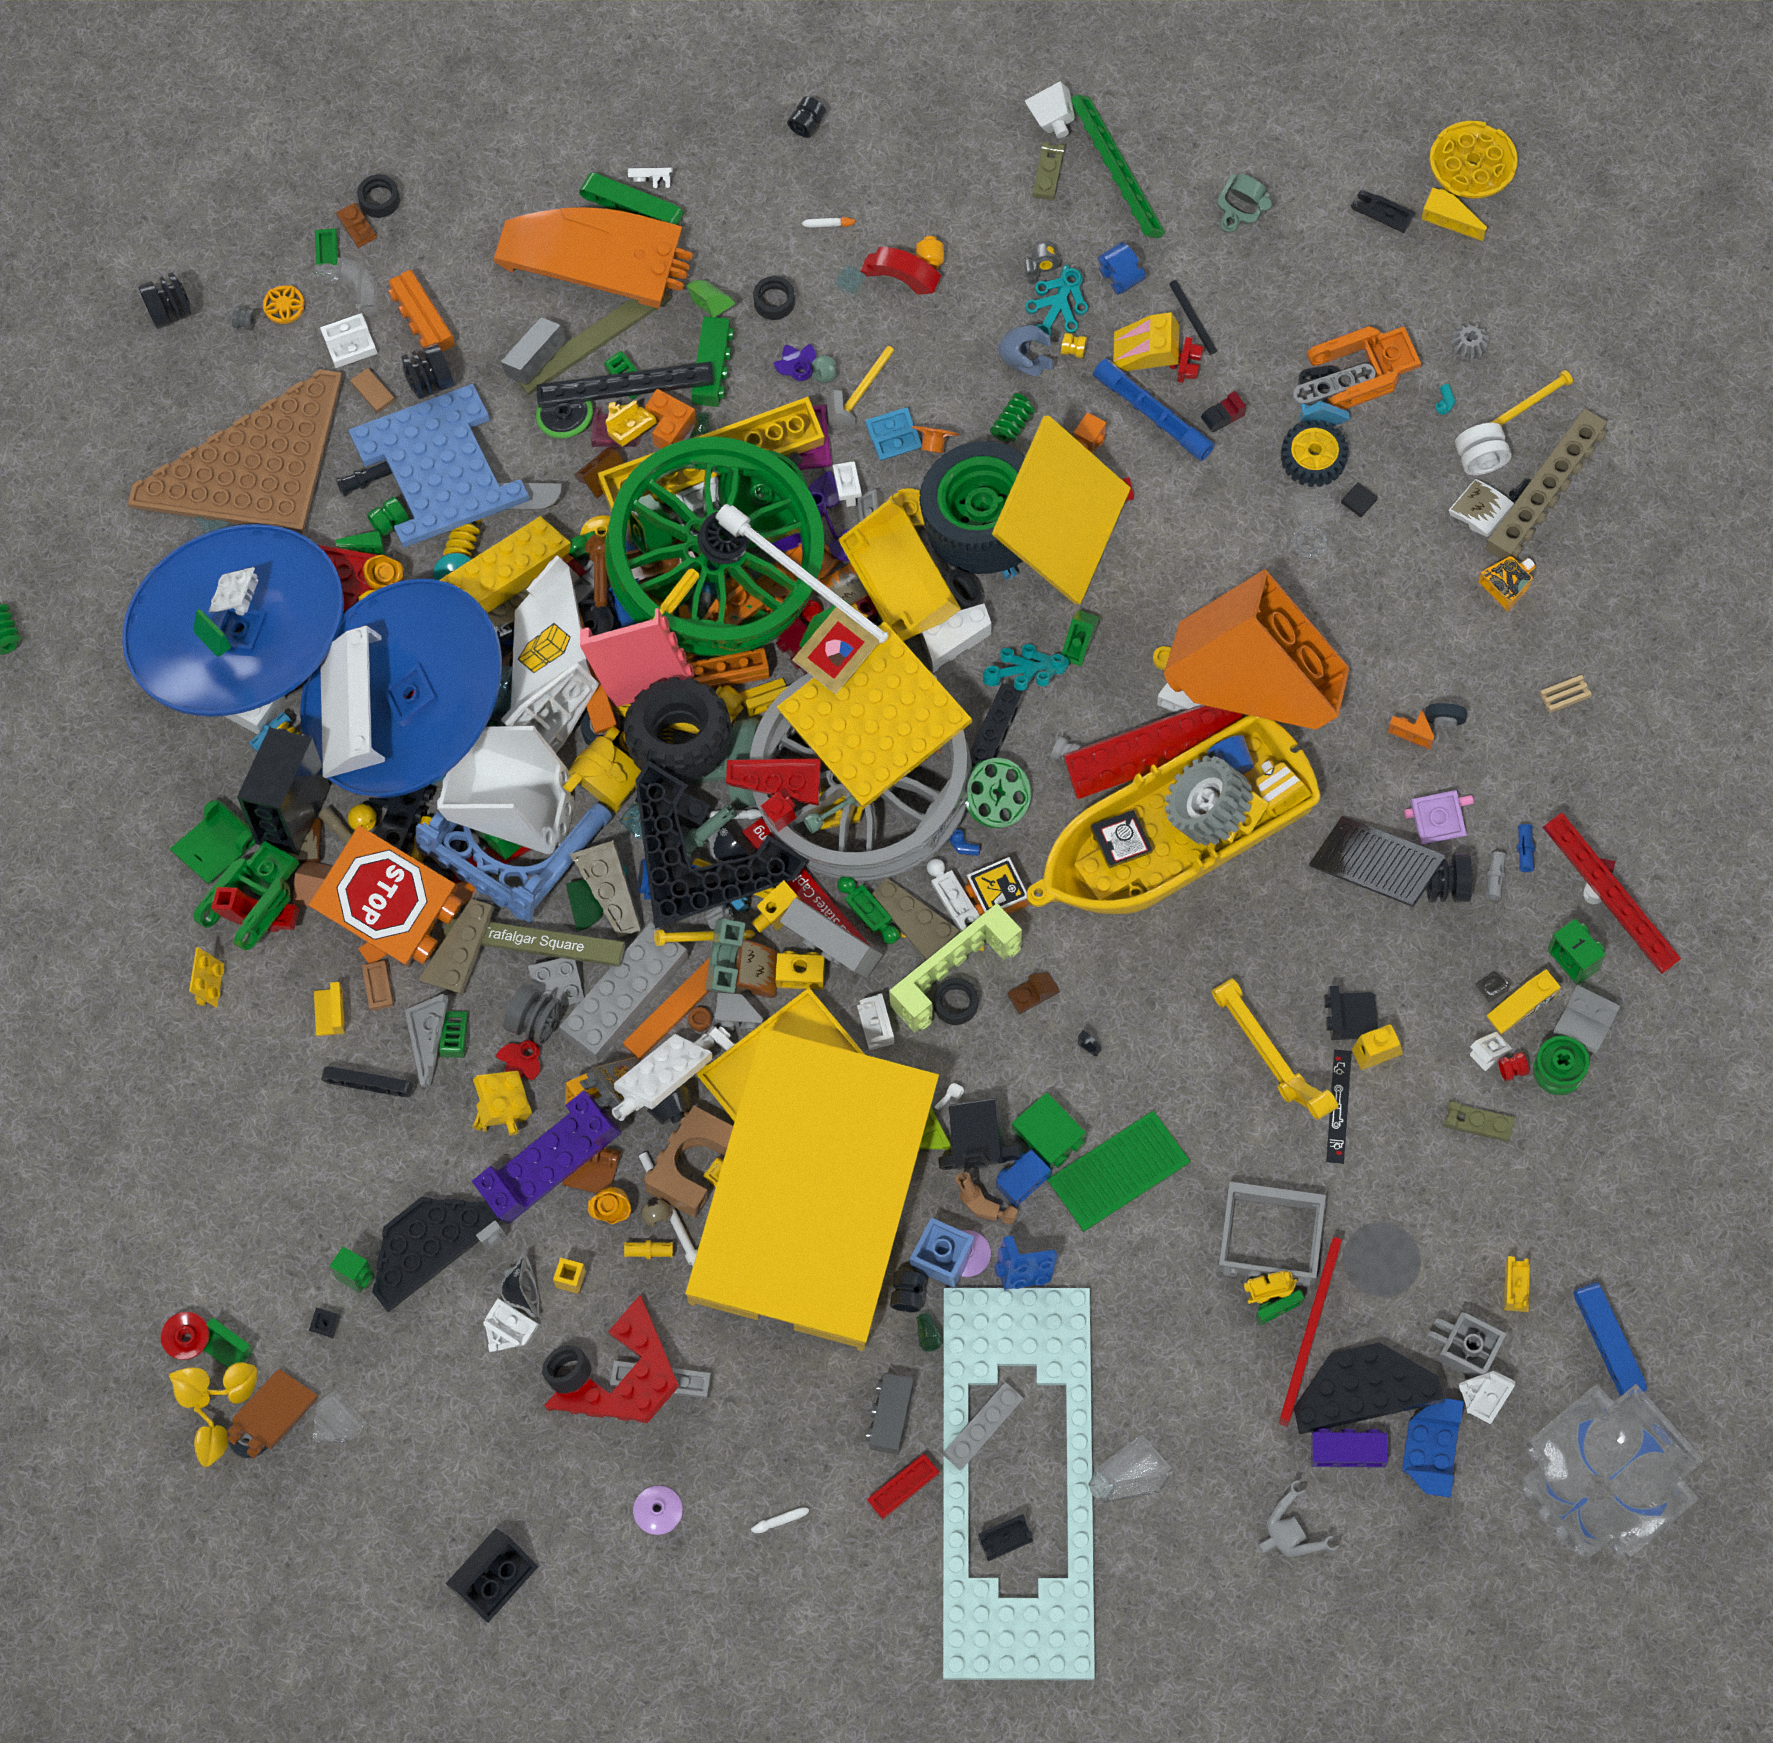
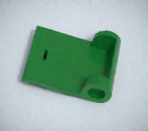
(215, 841)

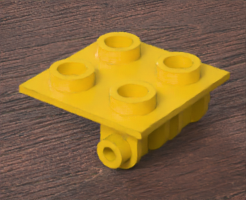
(206, 978)

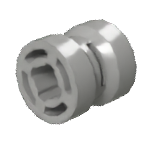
(1062, 747)

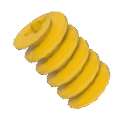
(461, 539)

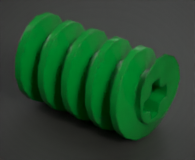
(1012, 418)
(8, 633)

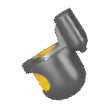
(1042, 260)

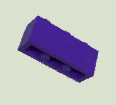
(1349, 1448)

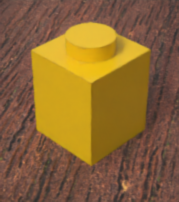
(569, 1275)

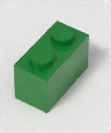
(352, 1270)

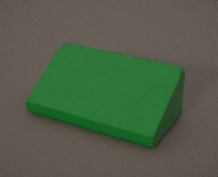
(210, 634)

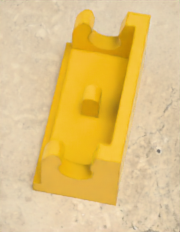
(1516, 1285)

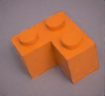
(672, 417)

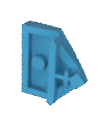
(1323, 412)

